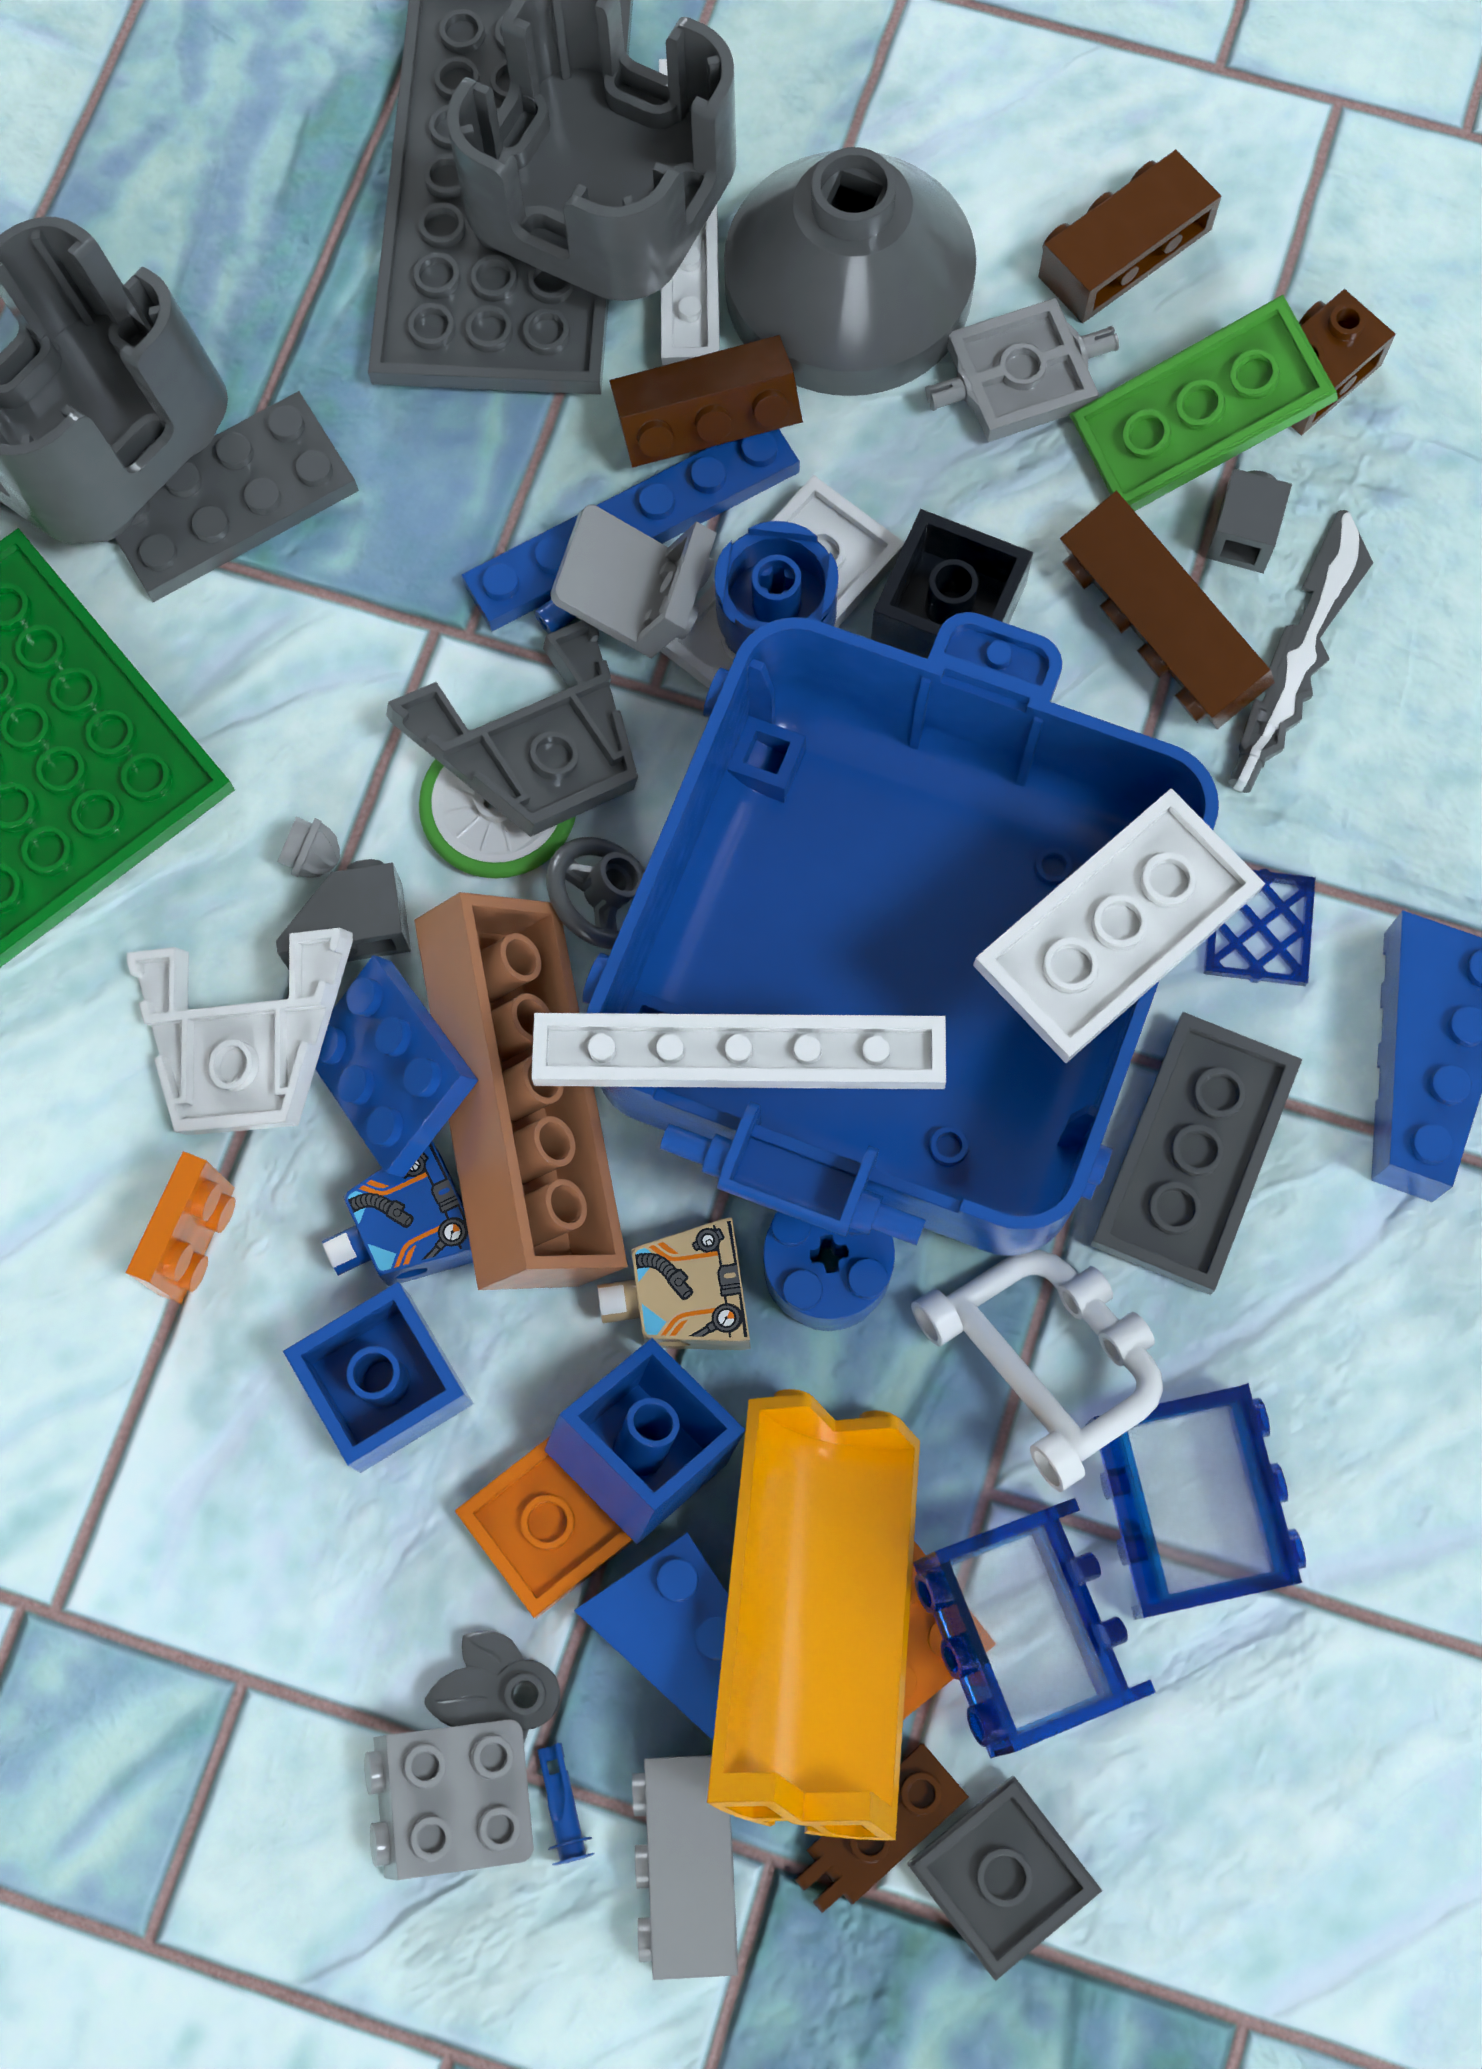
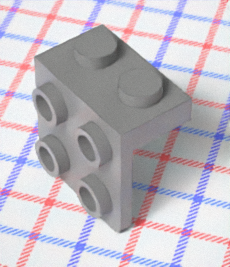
(631, 581)
(449, 1799)

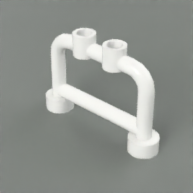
(1084, 1296)

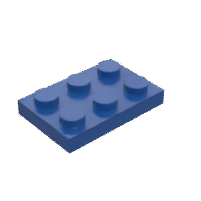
(391, 1067)

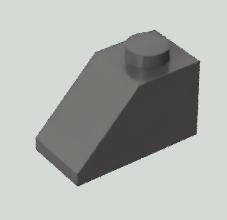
(362, 901)

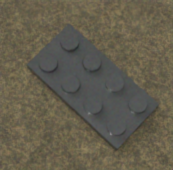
(236, 496)
(1196, 1153)

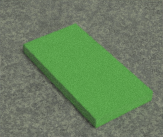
(1204, 405)

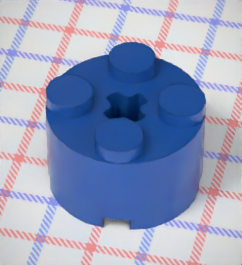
(772, 561)
(823, 1298)

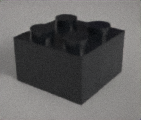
(943, 574)

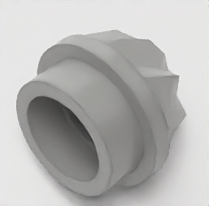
(310, 849)

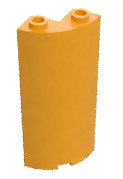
(817, 1621)

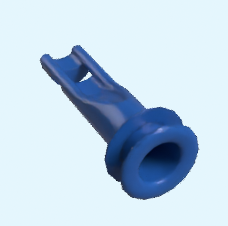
(562, 1808)

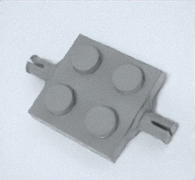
(1022, 369)

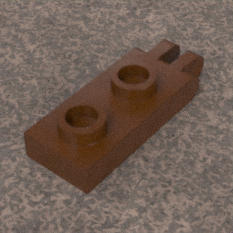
(855, 1865)

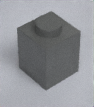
(1249, 520)

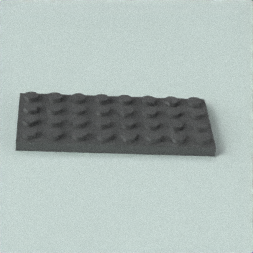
(444, 298)

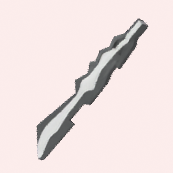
(1300, 652)

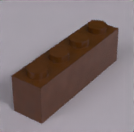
(1167, 612)

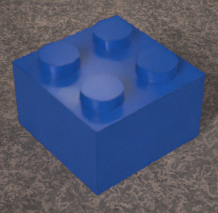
(378, 1378)
(643, 1440)

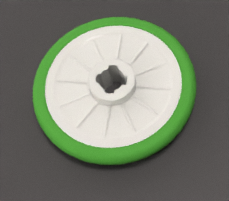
(478, 837)

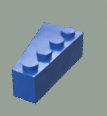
(1427, 1055)
(669, 1626)

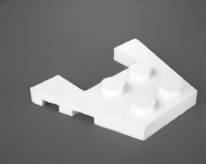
(240, 1061)

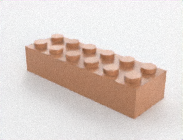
(523, 1152)

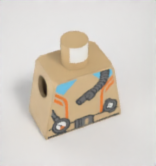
(684, 1291)

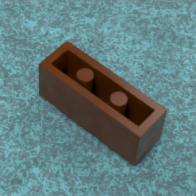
(1128, 235)
(706, 400)

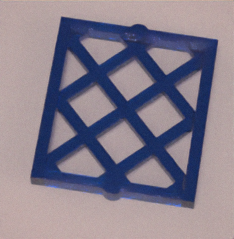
(1256, 971)

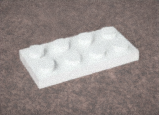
(858, 544)
(1118, 925)

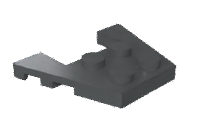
(542, 758)

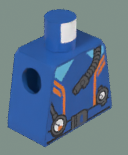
(404, 1224)

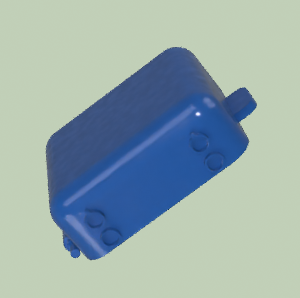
(853, 855)

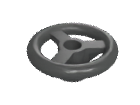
(605, 886)

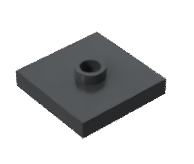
(1004, 1877)

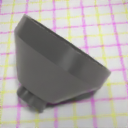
(853, 269)

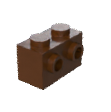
(1347, 343)

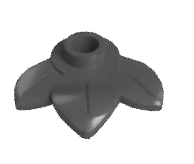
(487, 1685)

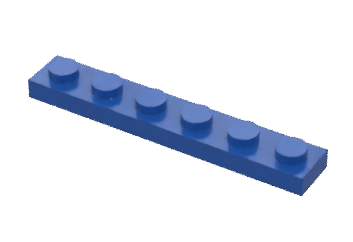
(657, 507)

